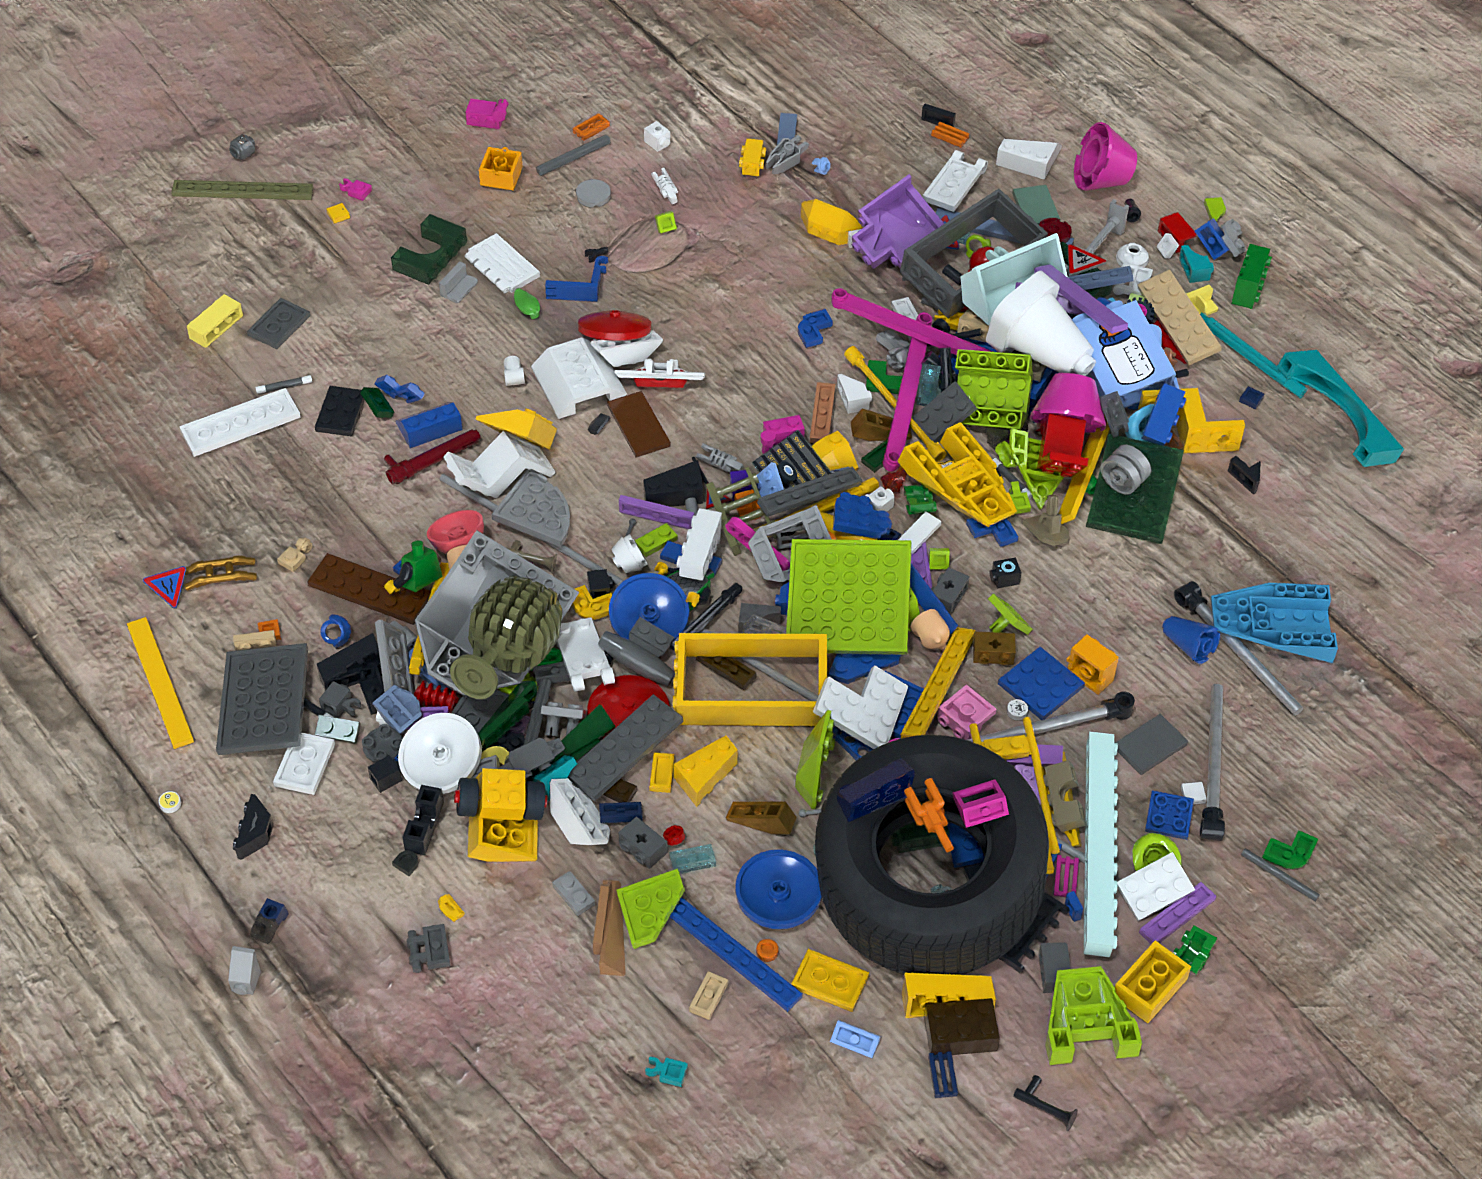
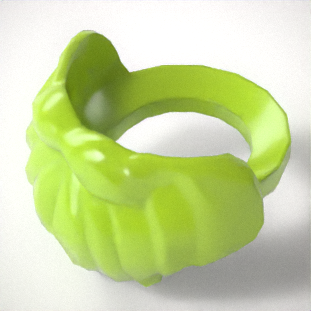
(985, 242)
(1005, 455)

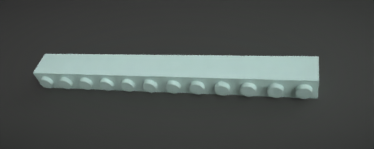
(1099, 845)

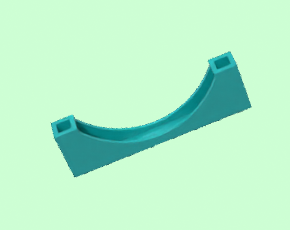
(1376, 443)

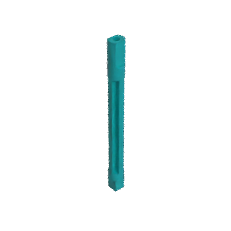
(1253, 356)

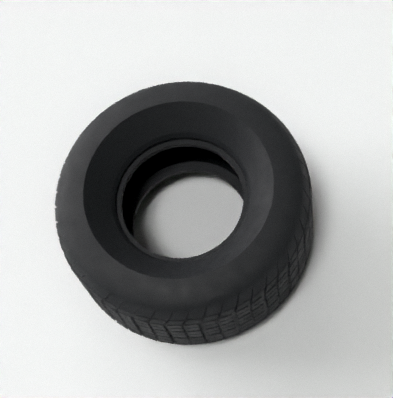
(947, 929)

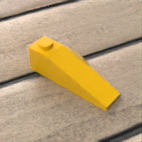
(835, 451)

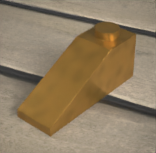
(872, 426)
(763, 816)

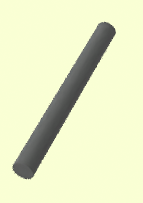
(1280, 874)

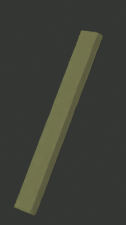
(249, 190)

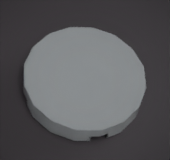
(593, 193)

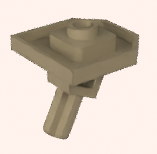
(1048, 525)

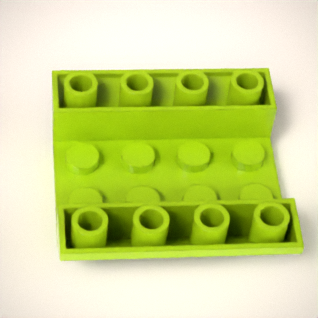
(997, 386)

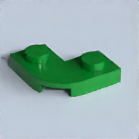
(1291, 856)

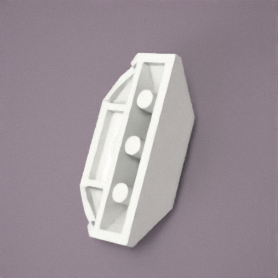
(627, 351)
(576, 814)

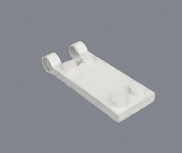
(954, 181)
(582, 653)

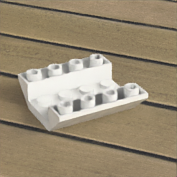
(575, 374)

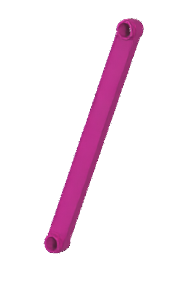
(900, 323)
(905, 399)

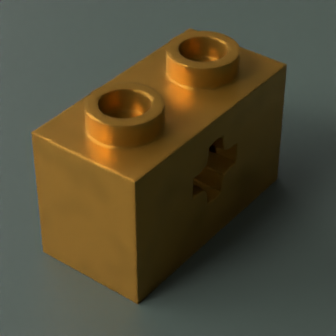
(994, 648)

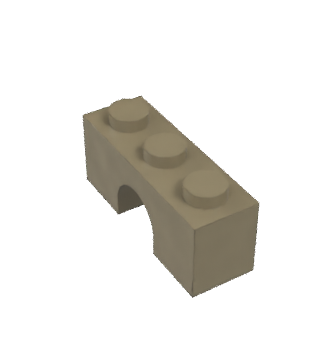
(1060, 779)

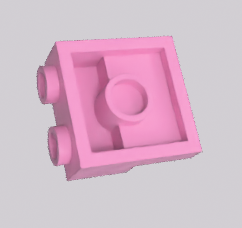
(964, 709)

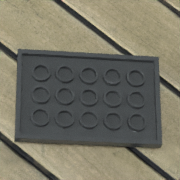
(262, 699)

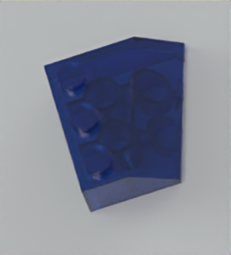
(876, 790)

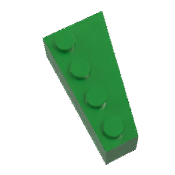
(1251, 276)

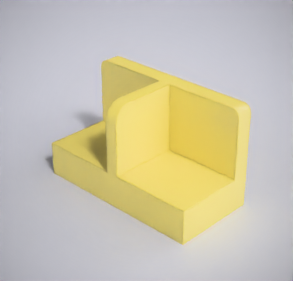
(1202, 300)

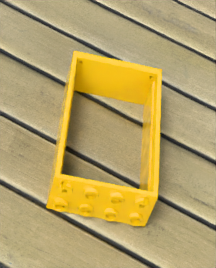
(747, 645)

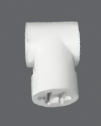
(513, 371)

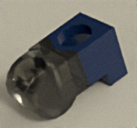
(268, 921)

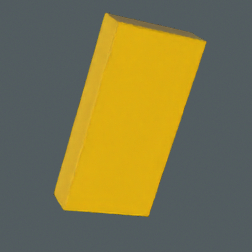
(661, 772)

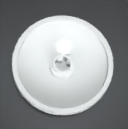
(440, 752)

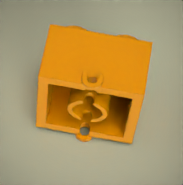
(500, 168)
(1093, 663)

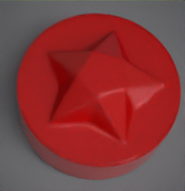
(674, 835)

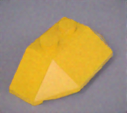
(828, 221)

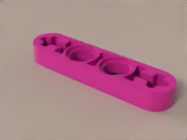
(744, 533)

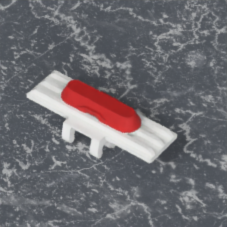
(672, 375)

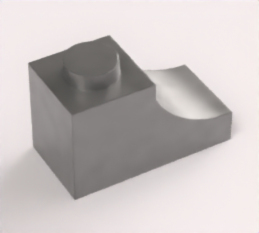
(770, 613)

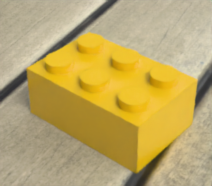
(1152, 981)

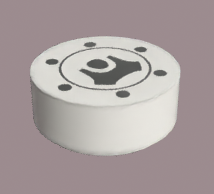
(1017, 709)

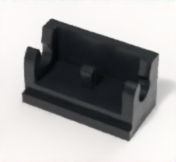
(371, 687)

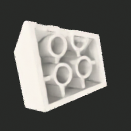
(1028, 156)

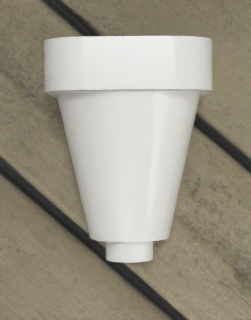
(1040, 327)

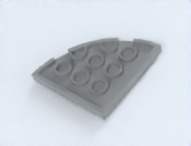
(535, 509)

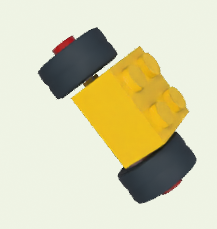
(501, 796)

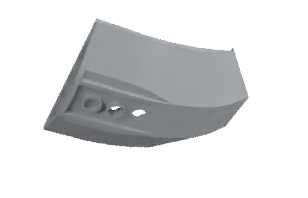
(446, 616)

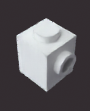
(657, 136)

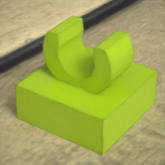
(665, 222)
(939, 558)

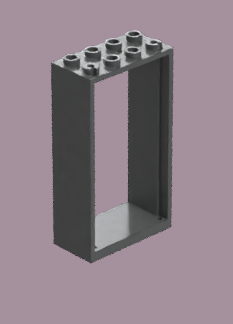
(928, 281)

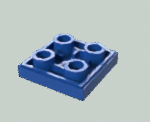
(1169, 815)

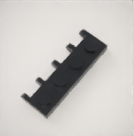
(1046, 916)

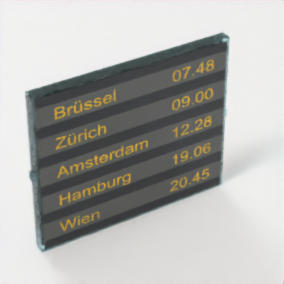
(798, 453)

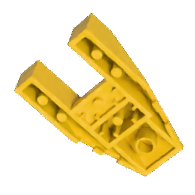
(966, 485)

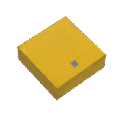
(338, 213)

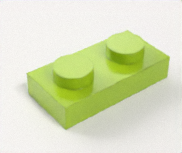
(656, 539)

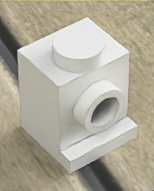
(881, 499)

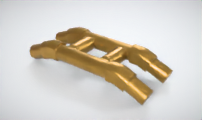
(230, 573)

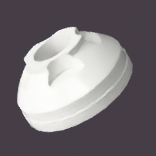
(1138, 259)

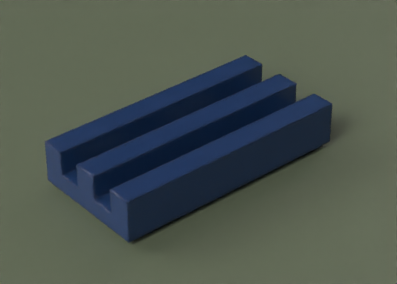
(620, 812)
(940, 1058)

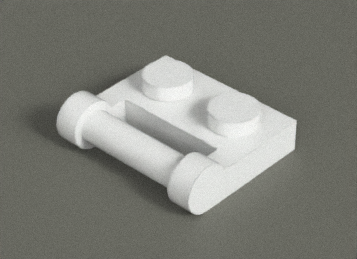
(1140, 275)

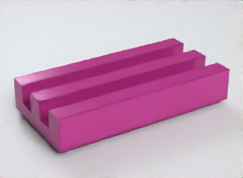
(1067, 861)

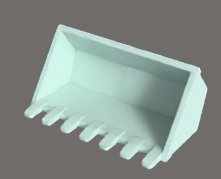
(993, 281)

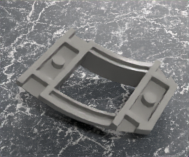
(762, 548)

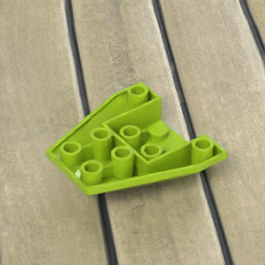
(813, 753)

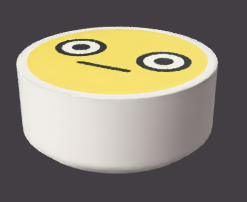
(169, 802)

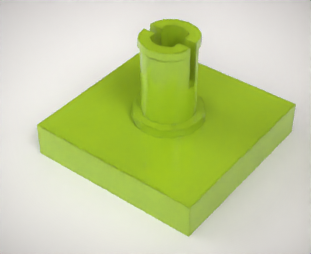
(1008, 616)

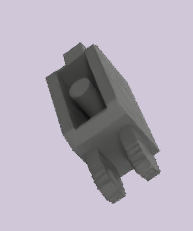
(533, 756)

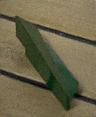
(508, 713)
(584, 735)

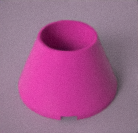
(1104, 159)
(1071, 397)

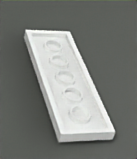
(239, 422)

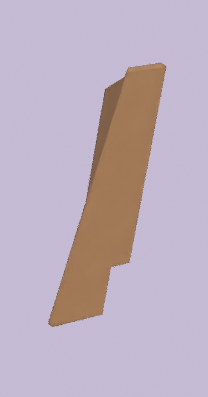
(608, 931)

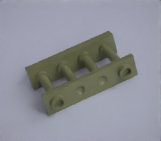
(717, 494)

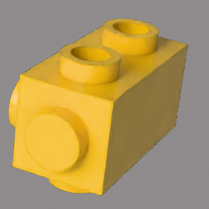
(752, 157)

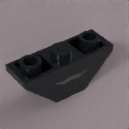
(253, 829)

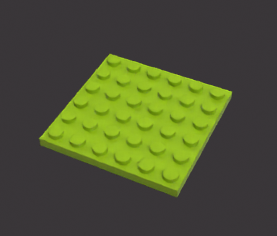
(851, 594)

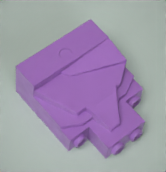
(893, 224)

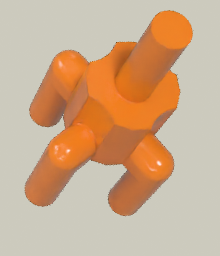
(930, 813)

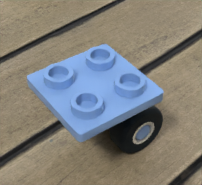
(773, 476)

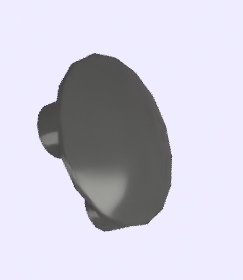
(381, 743)

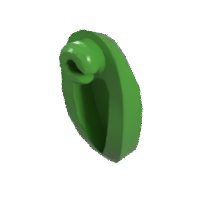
(527, 303)

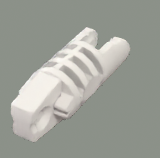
(666, 186)

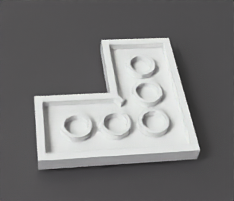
(866, 716)

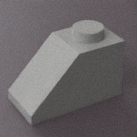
(243, 970)

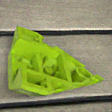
(1026, 455)

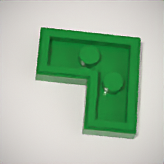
(891, 382)

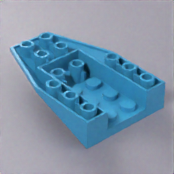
(1279, 617)

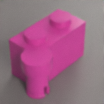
(486, 113)
(779, 429)

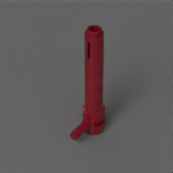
(407, 468)

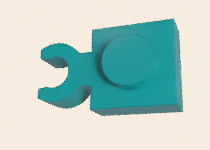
(670, 1071)

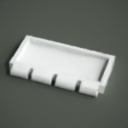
(502, 264)

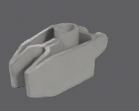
(786, 154)

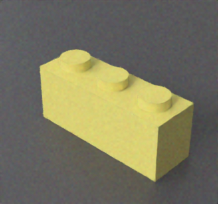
(214, 320)

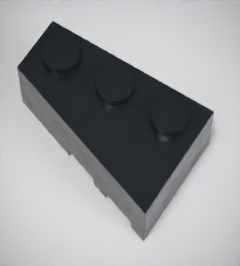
(347, 664)

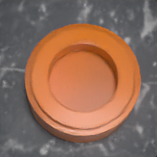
(767, 950)

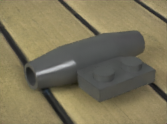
(641, 651)

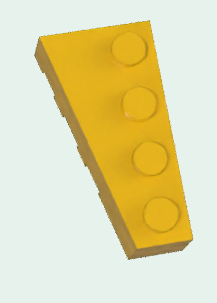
(938, 988)

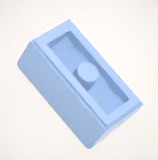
(855, 1038)

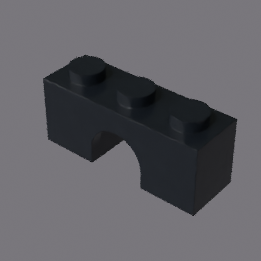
(420, 830)

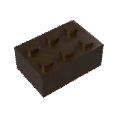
(961, 1027)

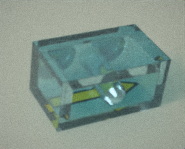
(928, 384)

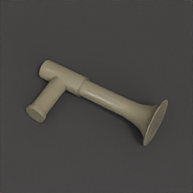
(549, 562)

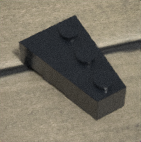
(675, 486)

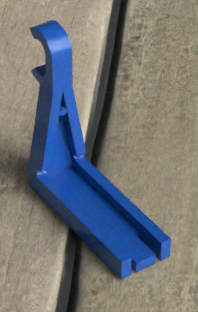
(578, 290)

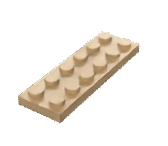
(1179, 317)

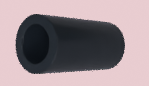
(952, 274)

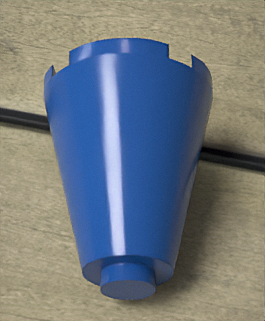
(1192, 637)

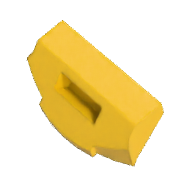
(450, 907)

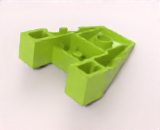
(1088, 1010)

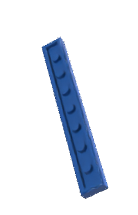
(735, 955)

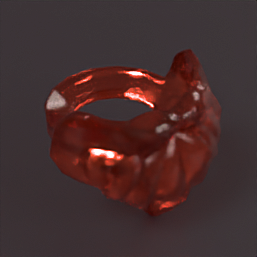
(894, 480)

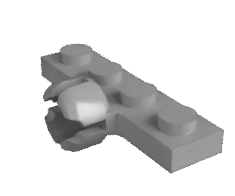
(897, 348)

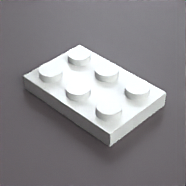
(304, 764)
(1155, 886)

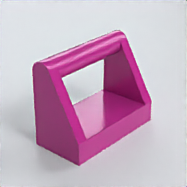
(983, 808)

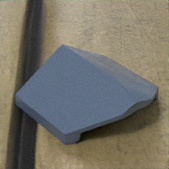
(398, 708)

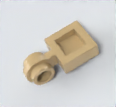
(292, 557)

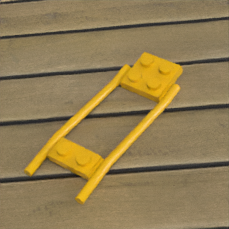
(1021, 747)

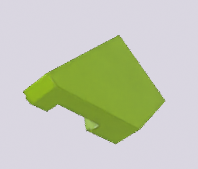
(1215, 207)

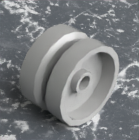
(1125, 469)

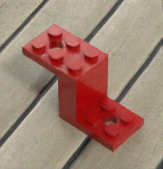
(1061, 445)

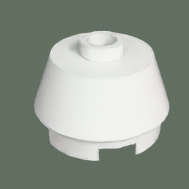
(628, 555)

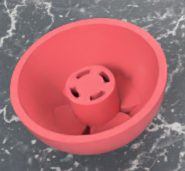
(454, 529)

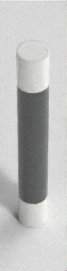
(283, 384)
(1010, 477)

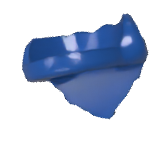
(345, 630)

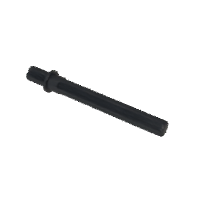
(727, 597)

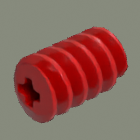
(435, 698)

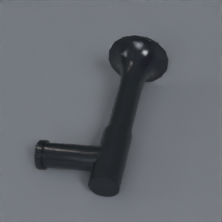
(1028, 1097)

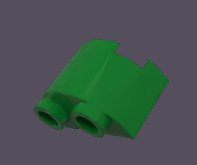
(919, 500)
(1195, 948)

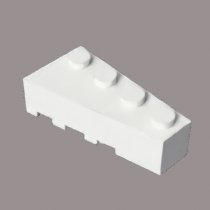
(700, 544)

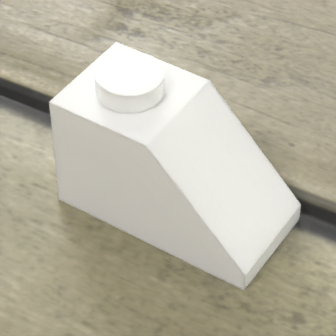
(853, 394)

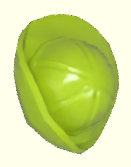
(1152, 848)

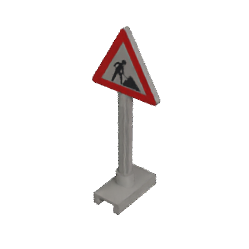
(1085, 260)

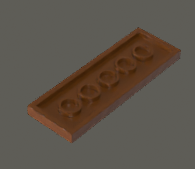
(367, 588)

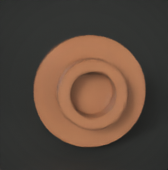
(1170, 355)

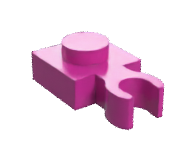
(357, 189)

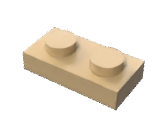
(255, 640)
(708, 995)

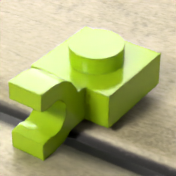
(1019, 499)

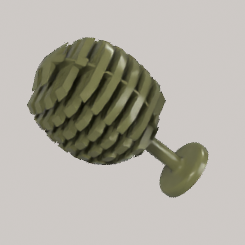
(508, 629)

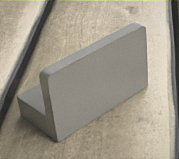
(457, 283)

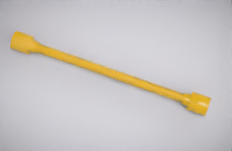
(855, 357)

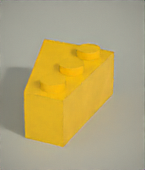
(705, 768)

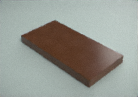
(638, 424)

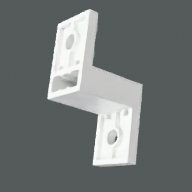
(498, 465)

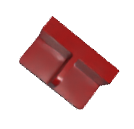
(1177, 227)

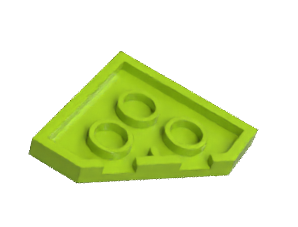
(649, 905)

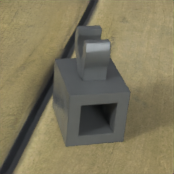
(337, 700)

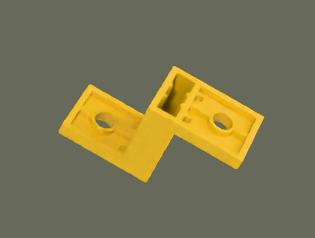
(1194, 430)

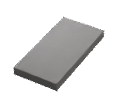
(393, 656)

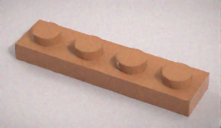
(822, 411)

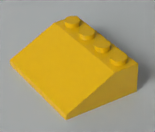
(523, 424)
(502, 839)

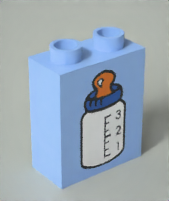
(1128, 358)

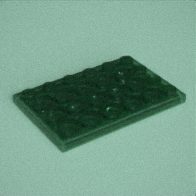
(1146, 509)

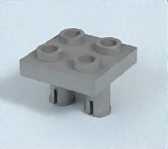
(555, 711)

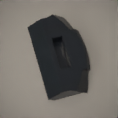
(598, 423)

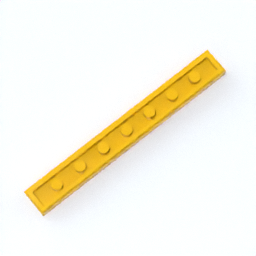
(1081, 480)
(160, 683)
(938, 683)

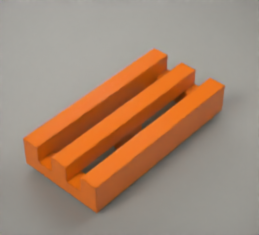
(592, 127)
(950, 134)

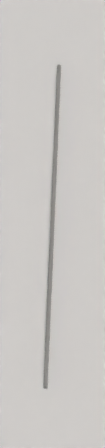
(750, 660)

